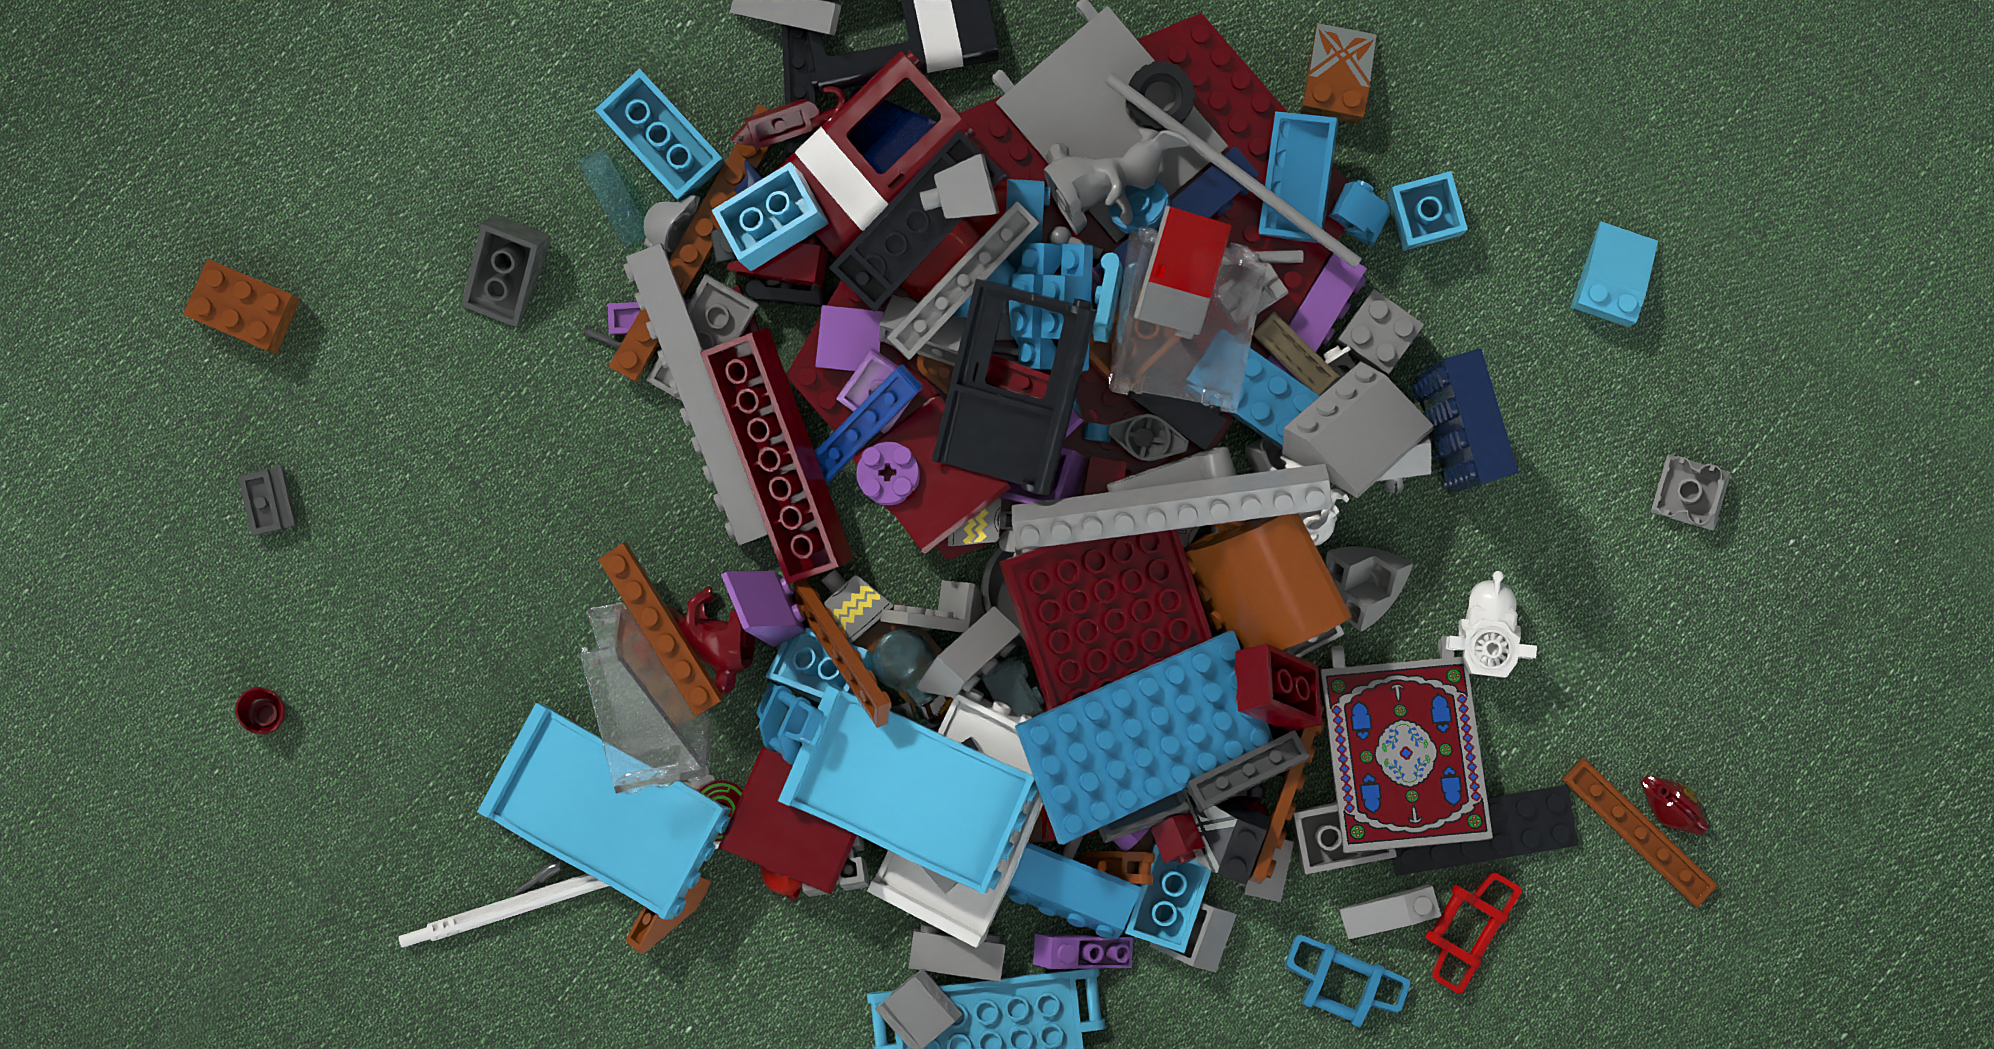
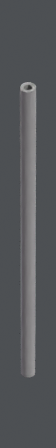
(1234, 171)

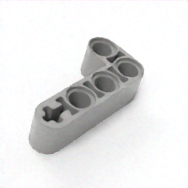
(1199, 466)

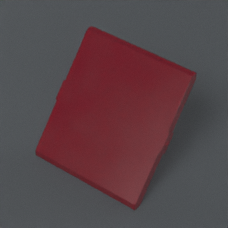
(945, 493)
(781, 835)

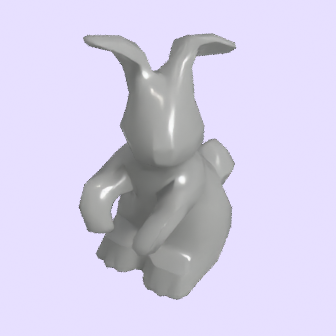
(1086, 181)

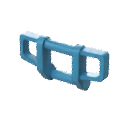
(798, 726)
(1316, 980)

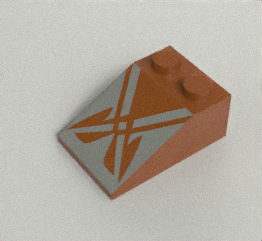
(1339, 73)

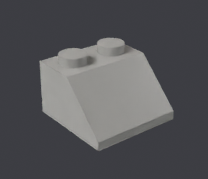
(1206, 938)

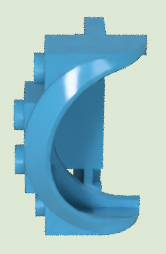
(1036, 326)

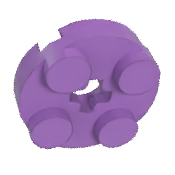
(900, 485)

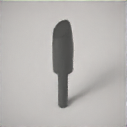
(542, 875)

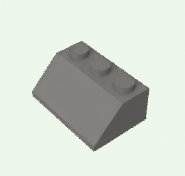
(971, 655)

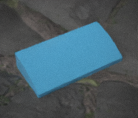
(1299, 172)

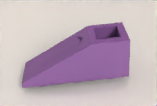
(1081, 951)

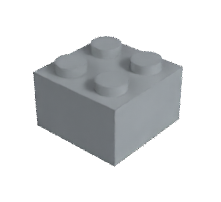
(1379, 332)

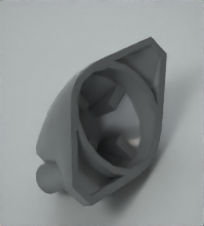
(1148, 437)

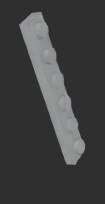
(960, 280)

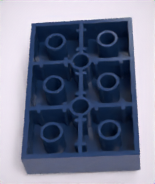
(1466, 422)

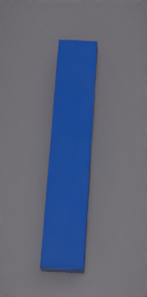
(867, 421)

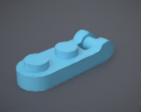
(1107, 297)

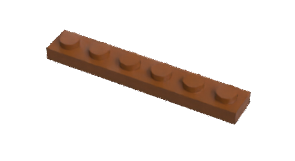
(661, 629)
(841, 653)
(1283, 809)

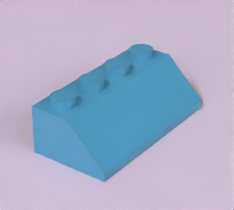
(1073, 891)

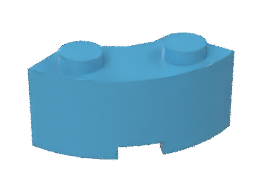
(1361, 212)

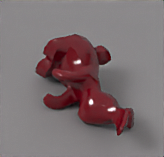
(716, 642)

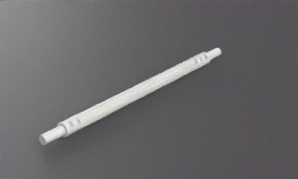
(505, 909)

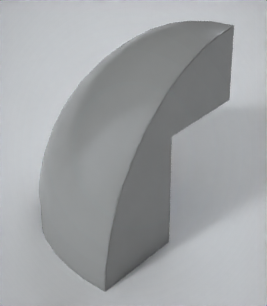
(1367, 581)

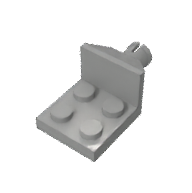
(957, 609)

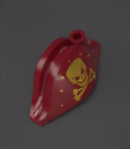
(1674, 805)

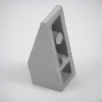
(1390, 911)

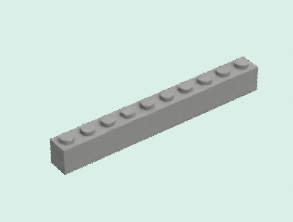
(681, 353)
(1171, 506)

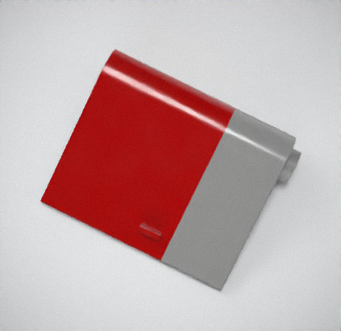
(1182, 271)

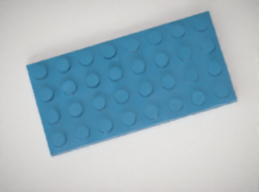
(1139, 738)

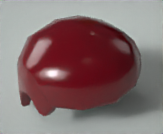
(260, 711)

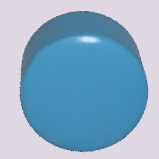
(1096, 432)

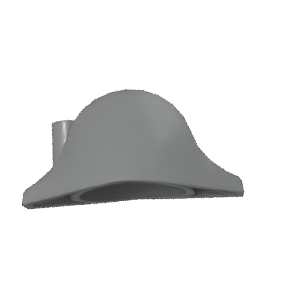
(668, 222)

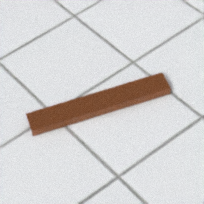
(1639, 832)

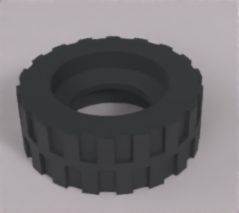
(1176, 79)

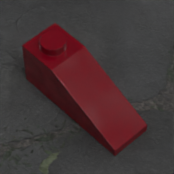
(799, 264)

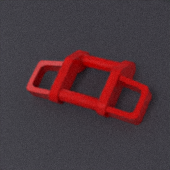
(1472, 958)

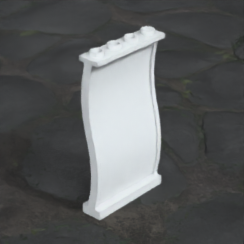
(963, 909)

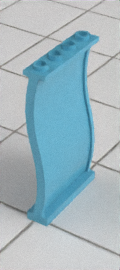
(911, 791)
(563, 800)

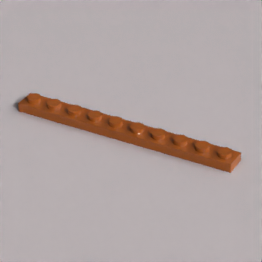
(689, 255)

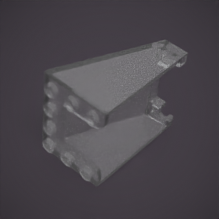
(1199, 369)
(639, 709)

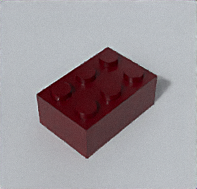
(1278, 688)

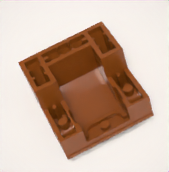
(1266, 583)

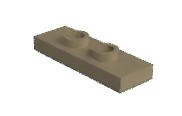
(1295, 354)

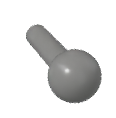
(1062, 235)

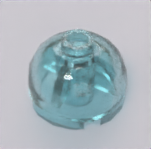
(902, 659)

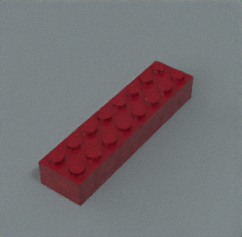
(777, 455)

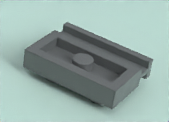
(267, 501)

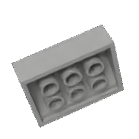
(1356, 429)

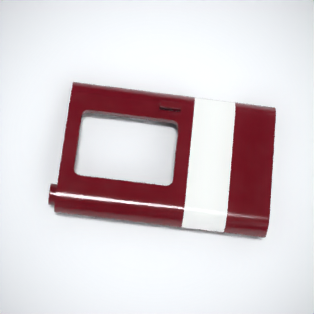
(843, 179)

